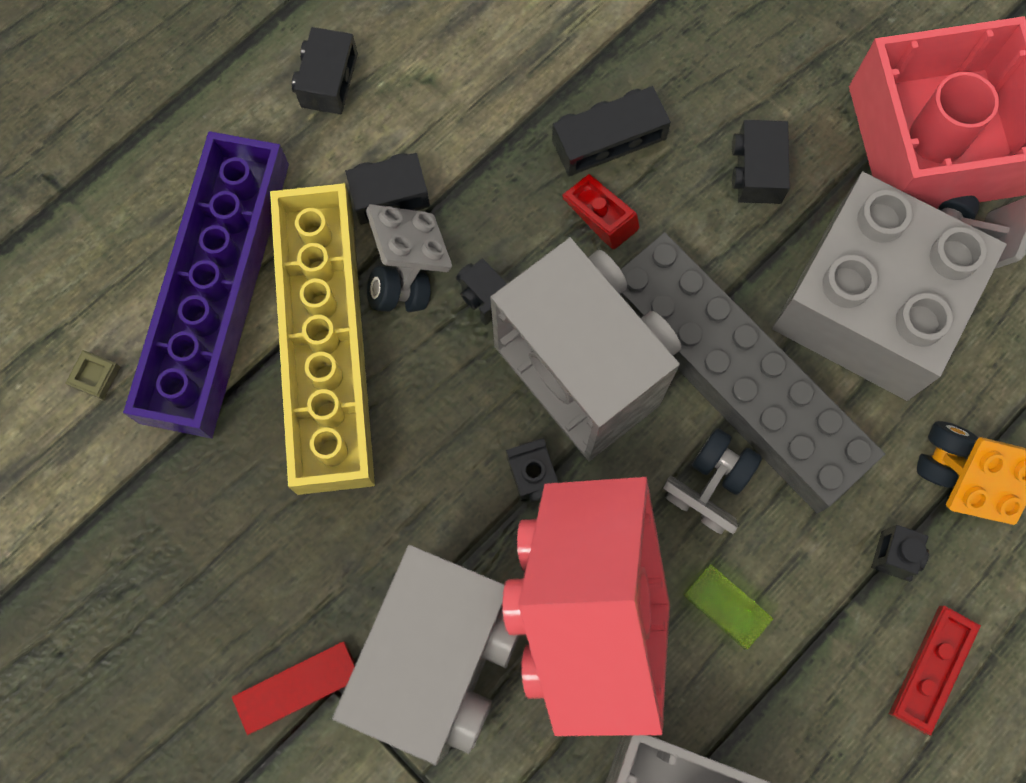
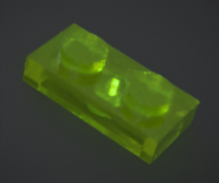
(728, 607)

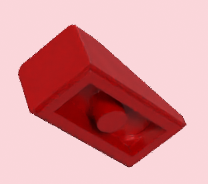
(602, 211)

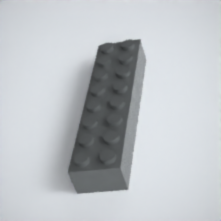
(750, 377)

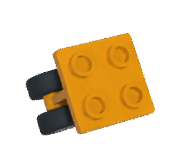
(985, 484)

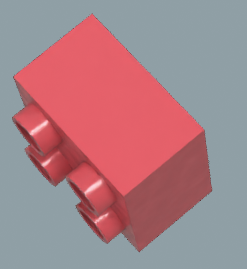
(946, 111)
(593, 608)

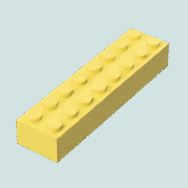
(321, 340)

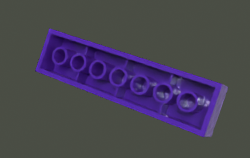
(207, 286)

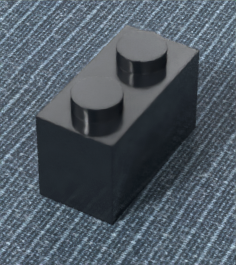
(325, 70)
(762, 162)
(388, 183)

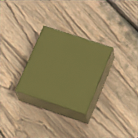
(93, 375)

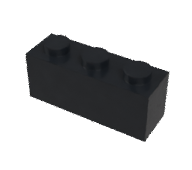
(610, 130)

